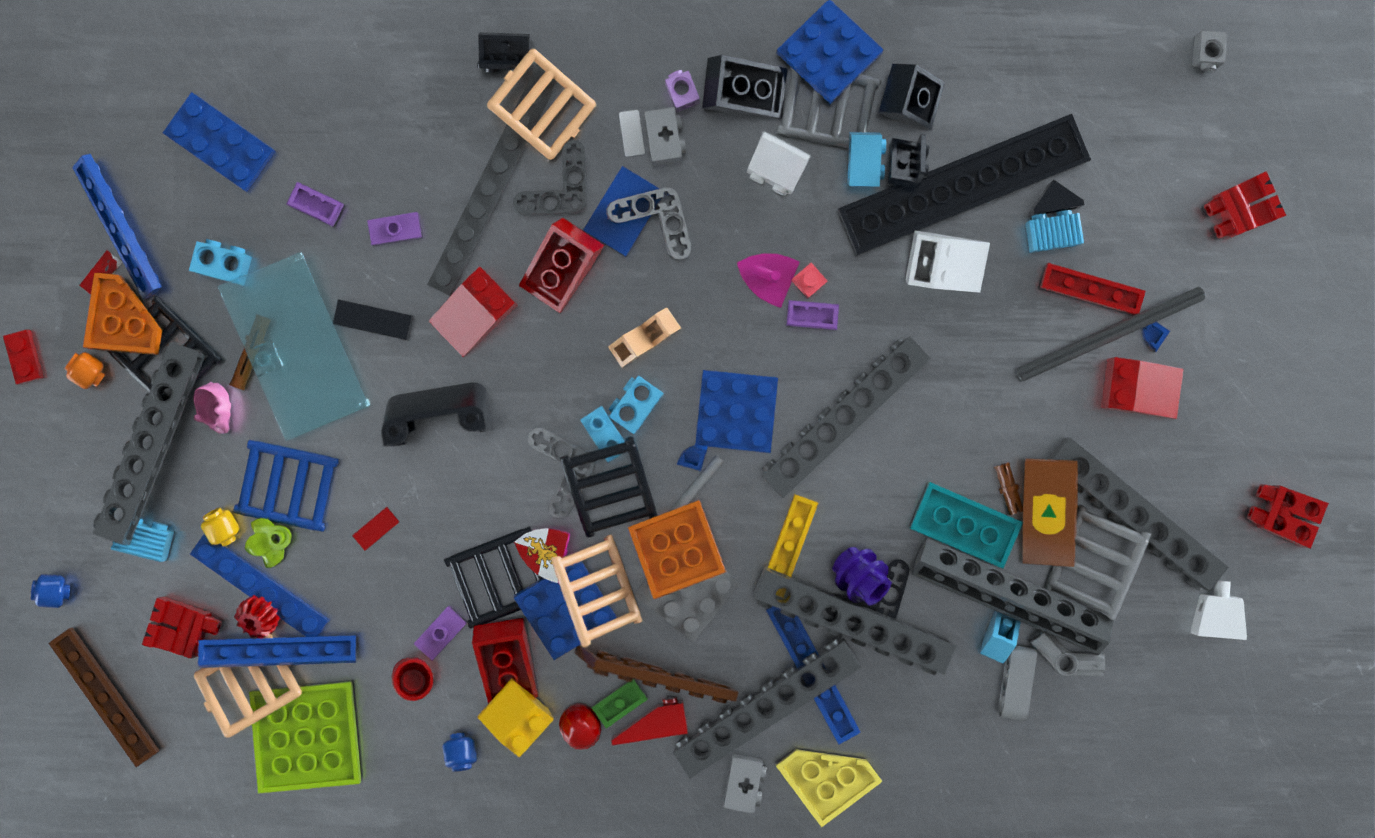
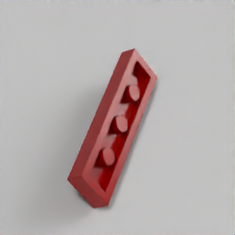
(1092, 289)

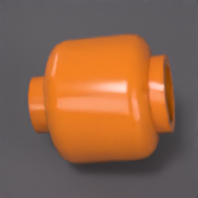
(85, 370)

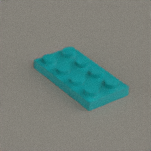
(966, 525)

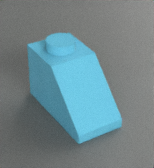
(1000, 637)

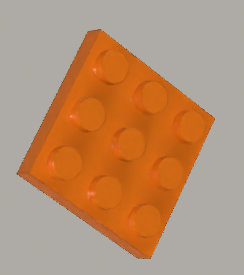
(677, 549)

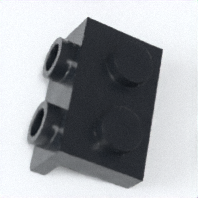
(501, 50)
(908, 162)

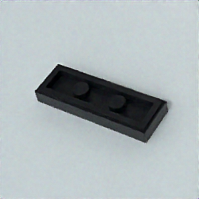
(372, 319)

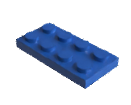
(219, 142)

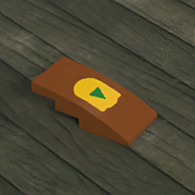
(1050, 512)

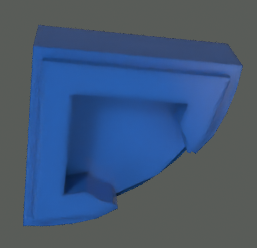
(1154, 335)
(693, 457)

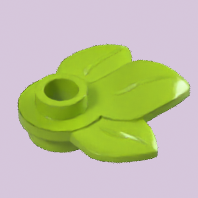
(264, 542)

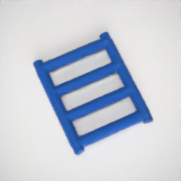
(279, 454)

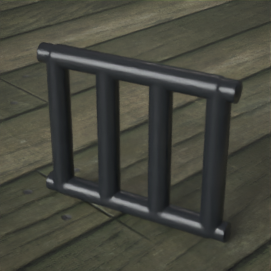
(175, 324)
(634, 468)
(477, 553)

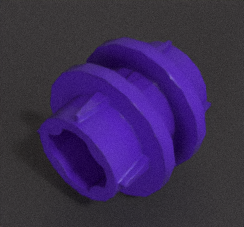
(861, 575)

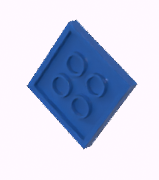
(829, 51)
(736, 411)
(549, 615)

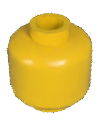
(220, 527)

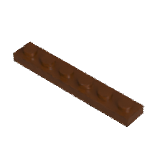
(104, 697)

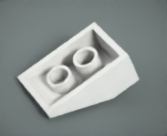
(777, 164)

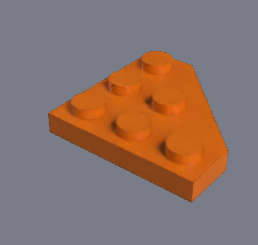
(119, 319)

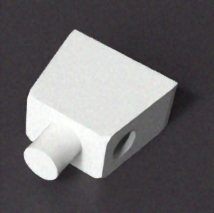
(1220, 614)

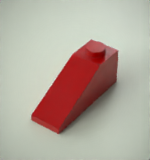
(660, 721)

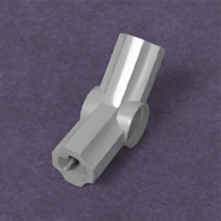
(1080, 663)

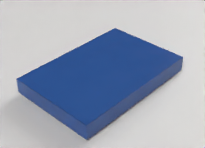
(621, 235)

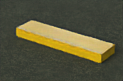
(792, 537)

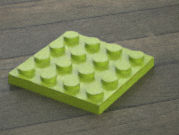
(307, 740)

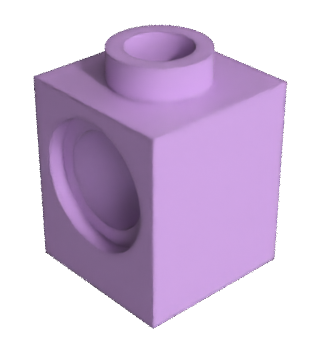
(684, 101)

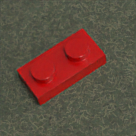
(23, 357)

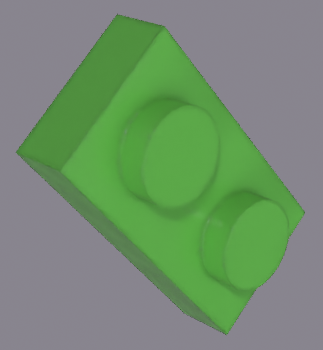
(619, 703)

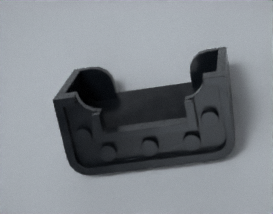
(466, 400)

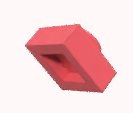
(809, 280)

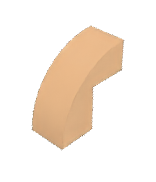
(644, 338)

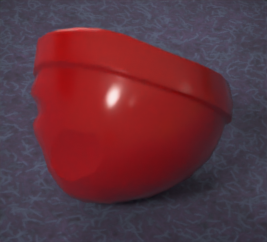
(412, 679)
(580, 726)

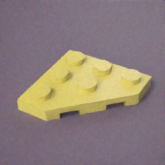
(827, 781)

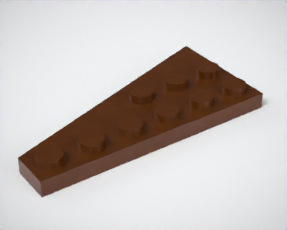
(651, 675)

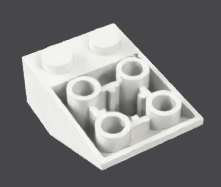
(946, 262)

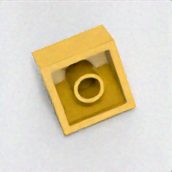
(515, 717)

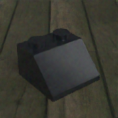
(912, 96)

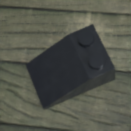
(744, 87)

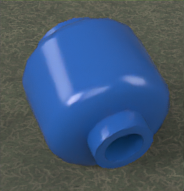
(50, 591)
(459, 752)

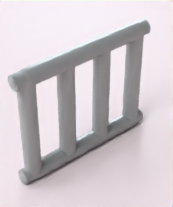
(810, 133)
(1120, 586)

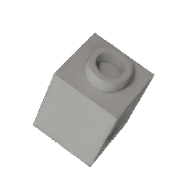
(1216, 42)

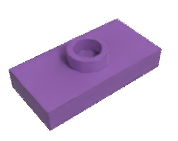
(315, 204)
(394, 228)
(812, 315)
(440, 633)

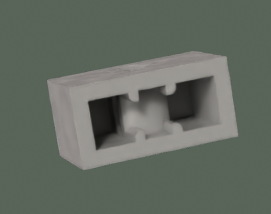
(659, 121)
(740, 768)

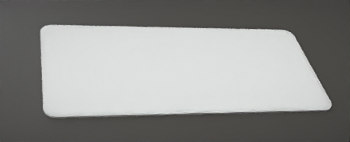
(631, 133)

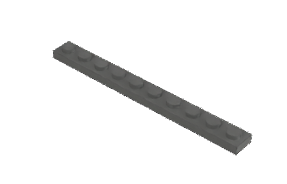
(487, 193)

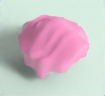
(213, 407)

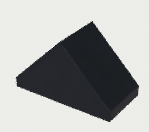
(1056, 199)

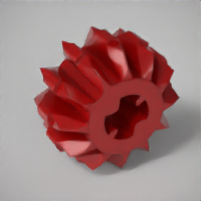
(257, 617)

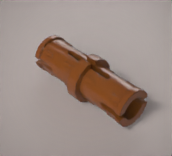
(1009, 488)

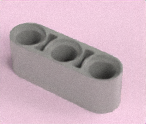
(1018, 683)

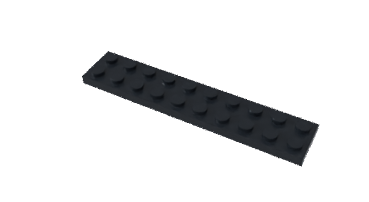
(965, 184)

